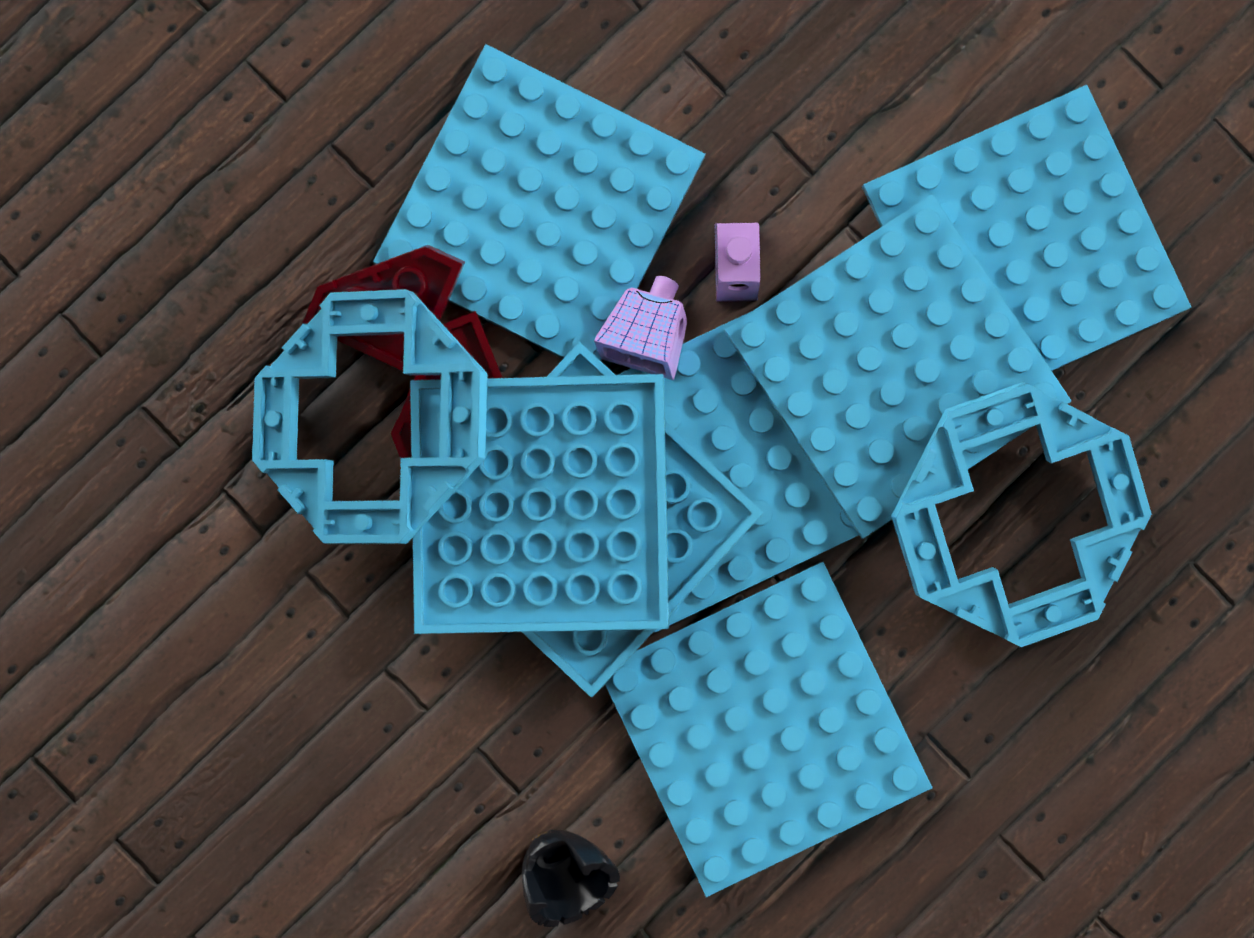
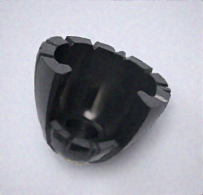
(565, 878)

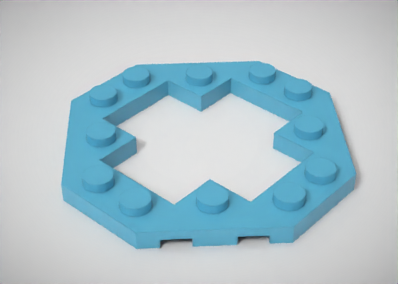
(944, 475)
(423, 481)

